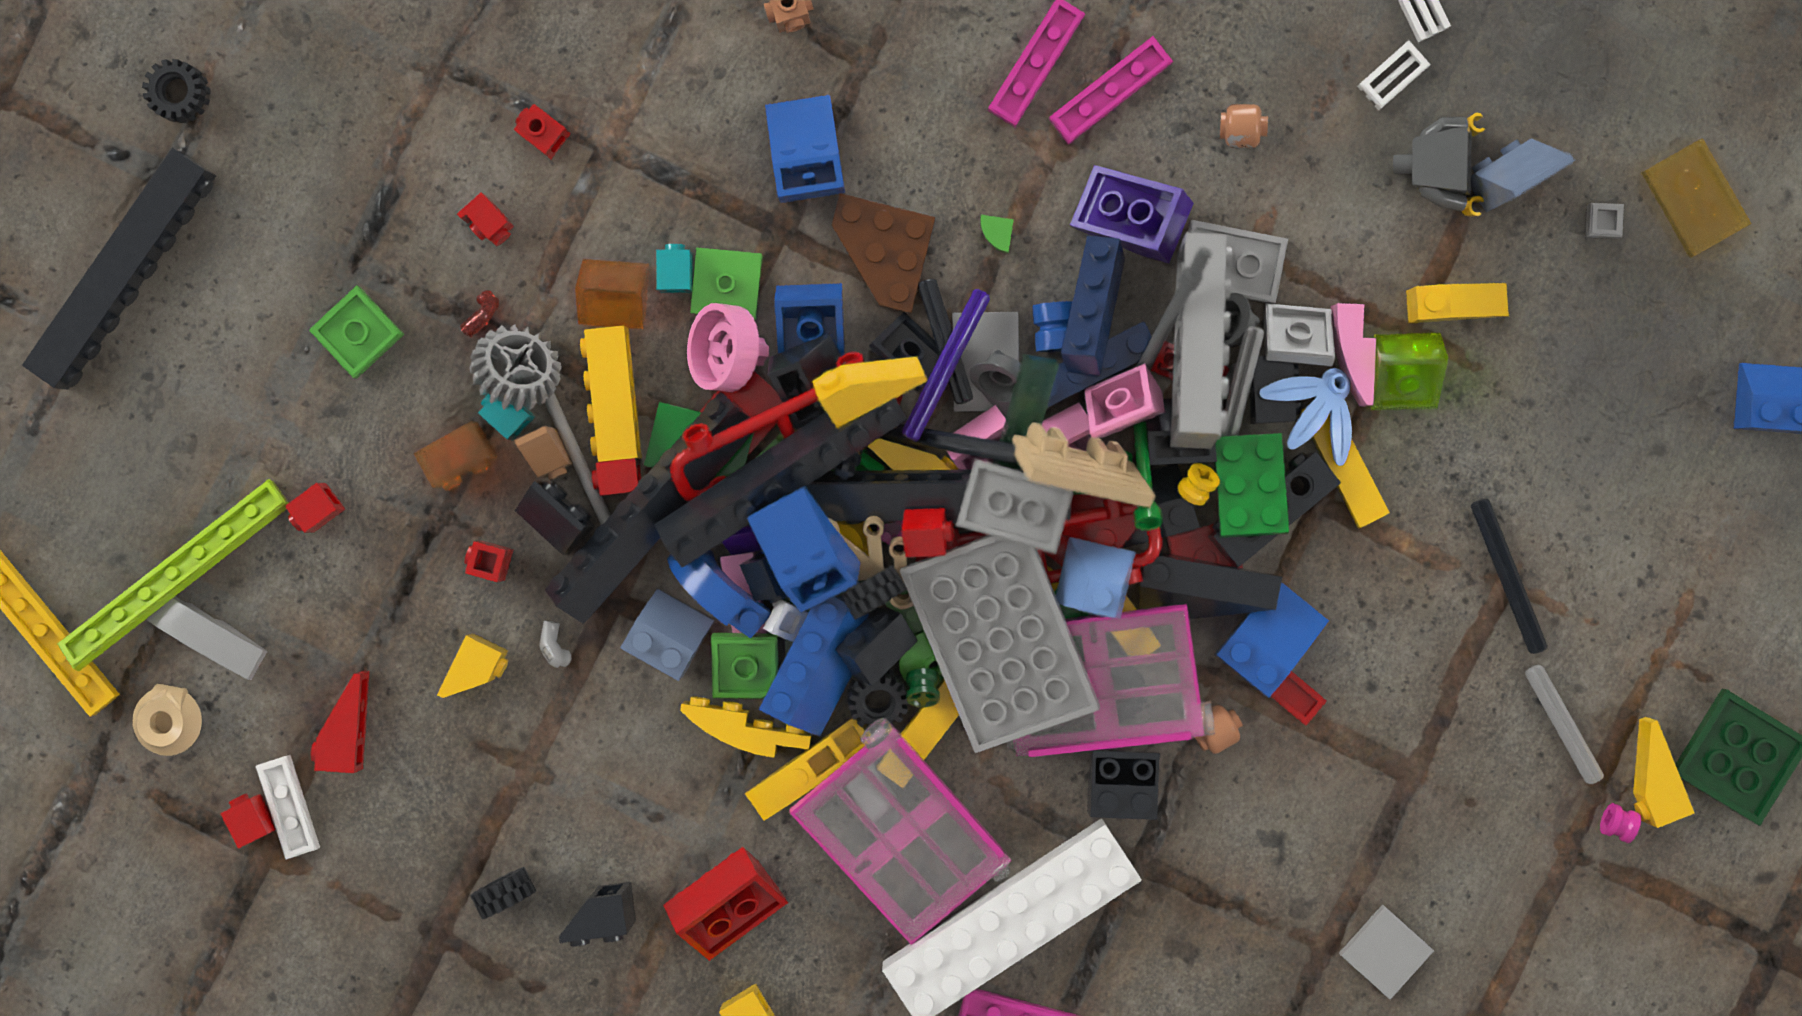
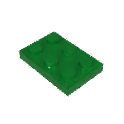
(1251, 485)

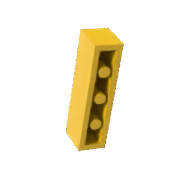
(612, 393)

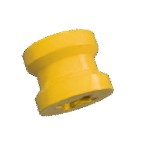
(1198, 484)

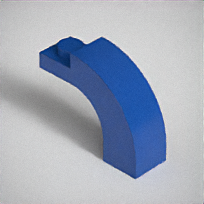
(719, 594)

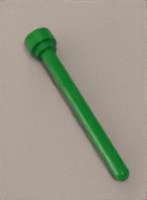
(1144, 517)

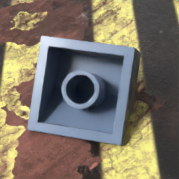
(667, 634)

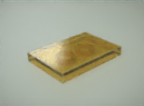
(1696, 198)

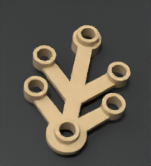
(874, 563)

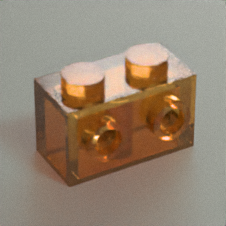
(455, 456)

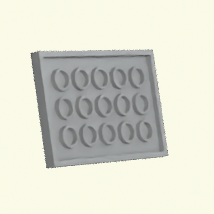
(999, 640)

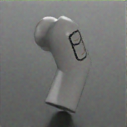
(550, 648)

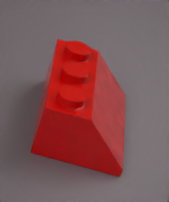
(724, 904)

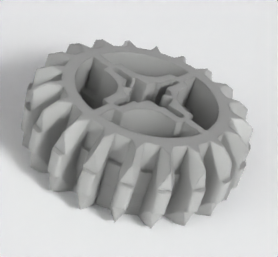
(505, 352)

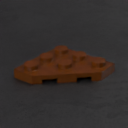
(885, 247)

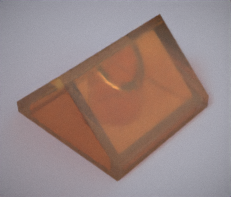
(612, 293)

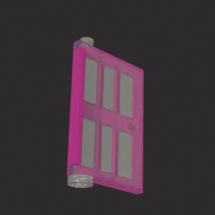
(1142, 681)
(900, 833)

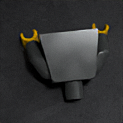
(1443, 163)

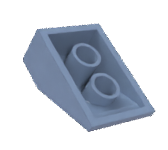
(1515, 171)

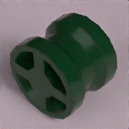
(922, 687)

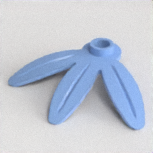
(1327, 400)

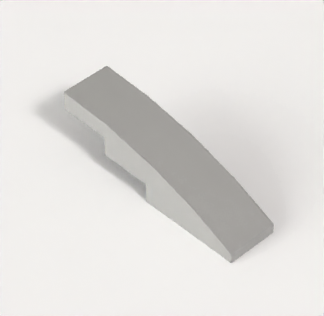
(209, 637)

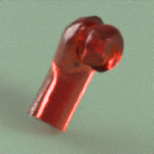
(483, 315)

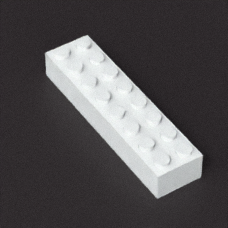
(1010, 921)

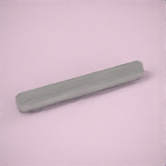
(1242, 379)
(1564, 724)

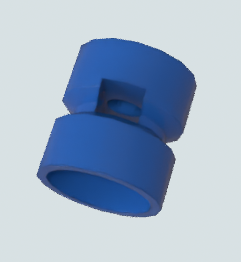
(1053, 322)

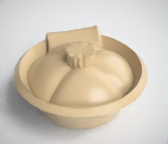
(167, 720)

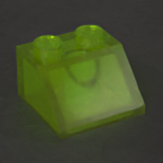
(1409, 371)

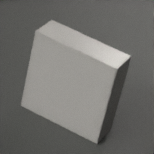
(1604, 220)

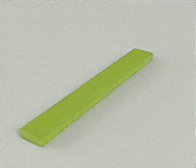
(173, 575)

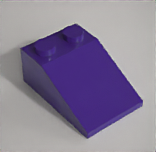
(1136, 210)

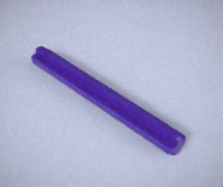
(946, 365)

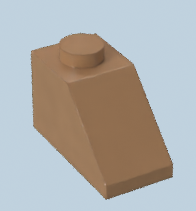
(545, 452)

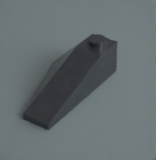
(1176, 512)
(1206, 587)

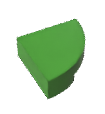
(997, 231)

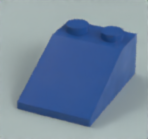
(808, 313)
(1272, 641)

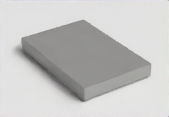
(1254, 263)
(992, 333)
(1013, 507)

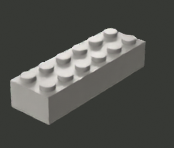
(1200, 347)

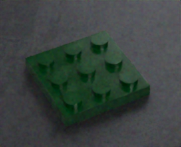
(1740, 757)

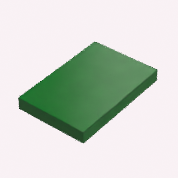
(668, 428)

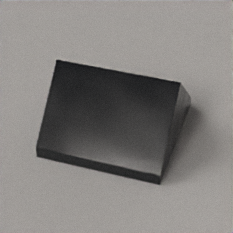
(905, 340)

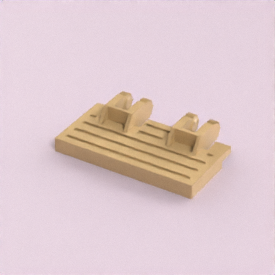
(1096, 471)

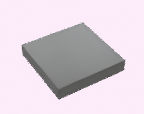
(1298, 334)
(1386, 951)

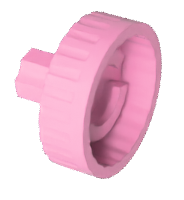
(711, 346)

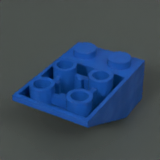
(804, 149)
(804, 550)

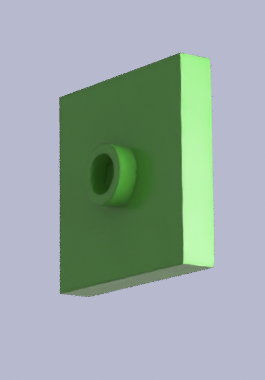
(726, 279)
(356, 332)
(743, 665)

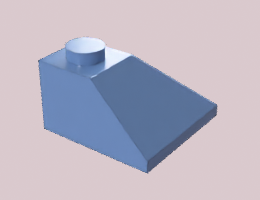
(1095, 577)

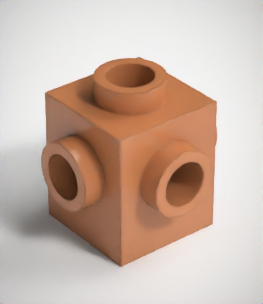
(789, 18)

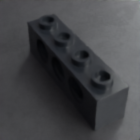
(1317, 481)

